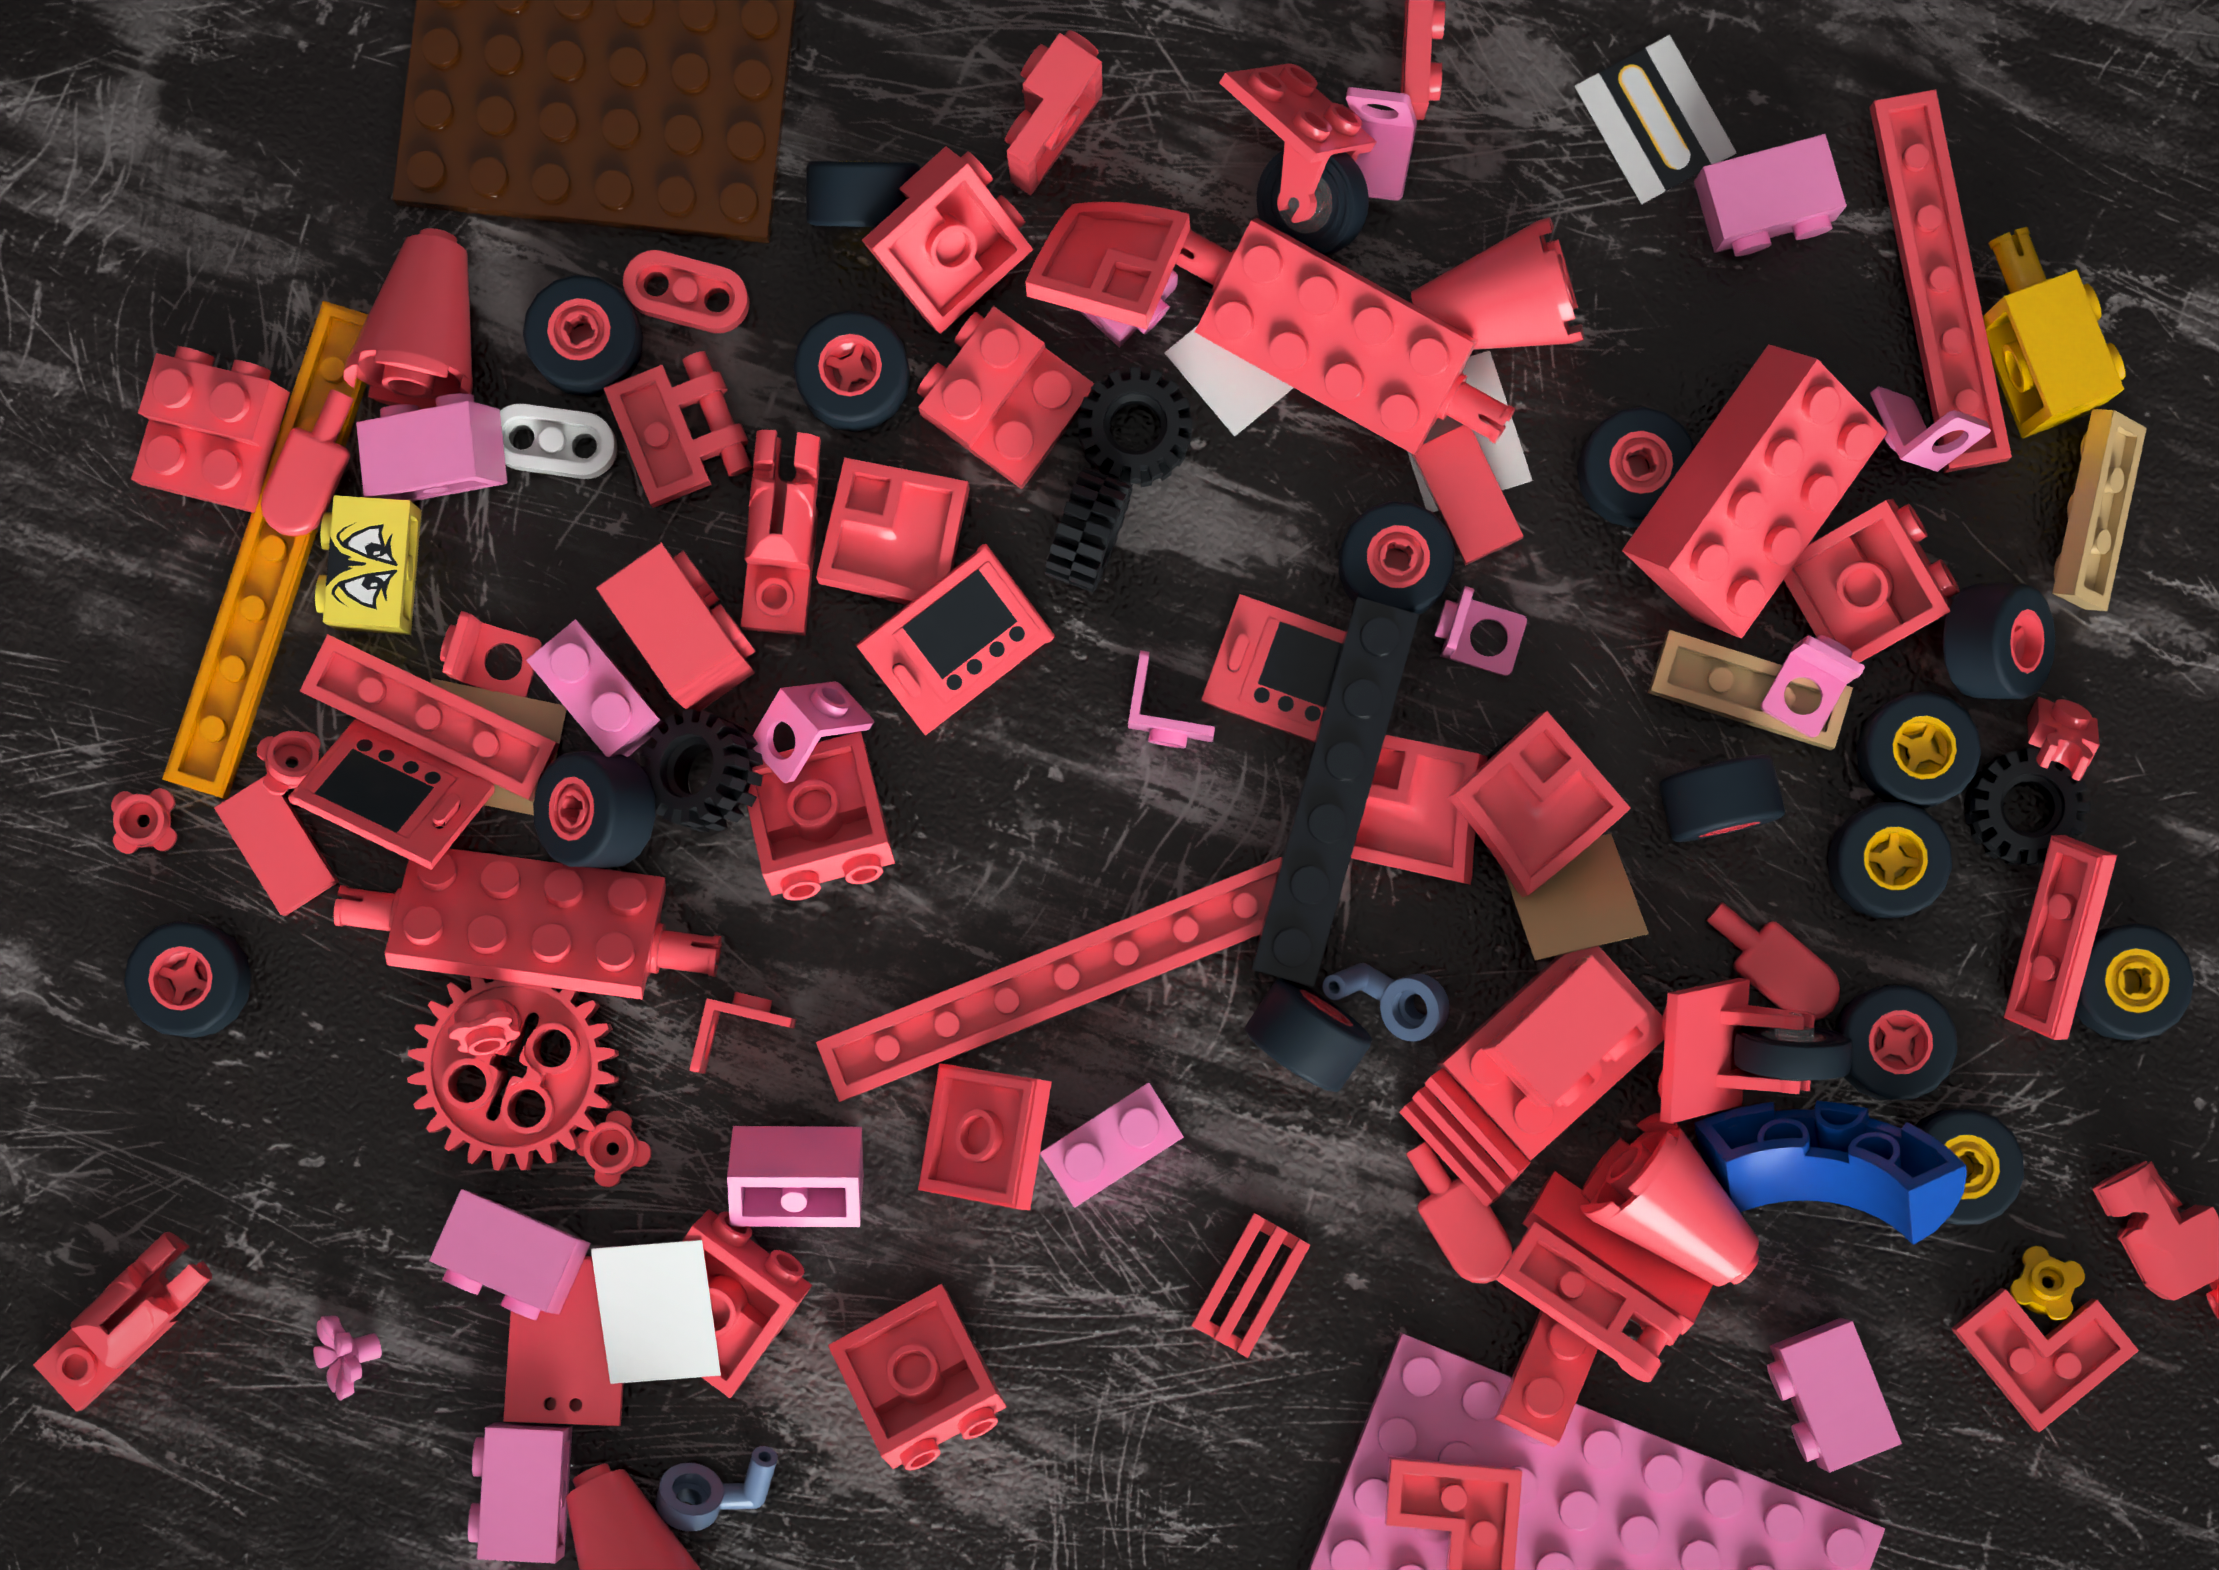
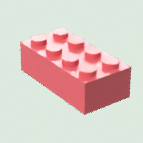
(1755, 490)

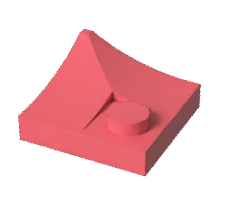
(1109, 260)
(891, 531)
(1538, 803)
(1409, 813)

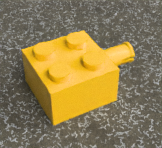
(2048, 341)

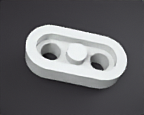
(555, 441)

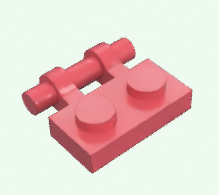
(658, 433)

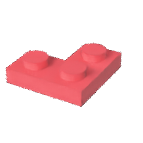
(2039, 1371)
(1468, 1500)

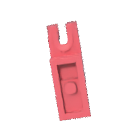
(781, 536)
(2168, 1248)
(122, 1323)

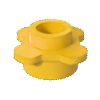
(2032, 1294)

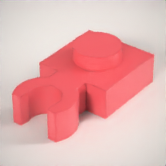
(2064, 734)

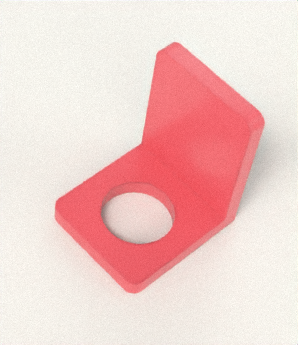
(466, 652)
(742, 1005)

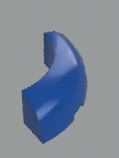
(1834, 1158)

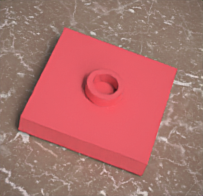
(984, 1136)

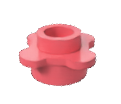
(287, 745)
(126, 816)
(483, 1027)
(595, 1148)

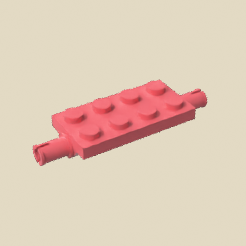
(1338, 337)
(529, 924)

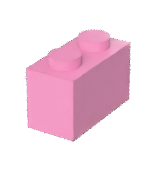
(1770, 195)
(431, 449)
(595, 691)
(1111, 1145)
(795, 1176)
(509, 1254)
(1832, 1395)
(521, 1492)

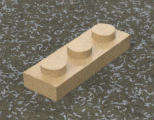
(2099, 510)
(1736, 685)

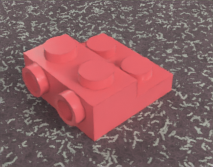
(1058, 96)
(949, 238)
(1003, 395)
(209, 428)
(1871, 581)
(822, 822)
(749, 1295)
(918, 1379)

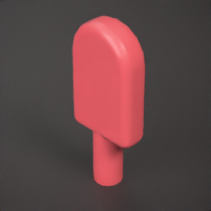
(308, 471)
(1779, 964)
(1459, 1221)

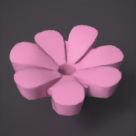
(343, 1354)

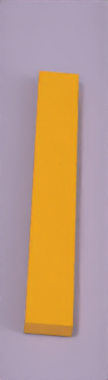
(260, 586)

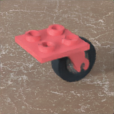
(1314, 183)
(1715, 1058)

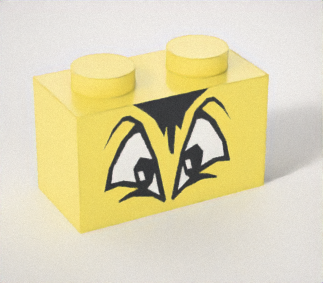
(369, 565)

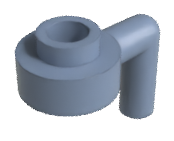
(1396, 999)
(708, 1494)

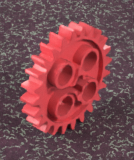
(566, 1089)

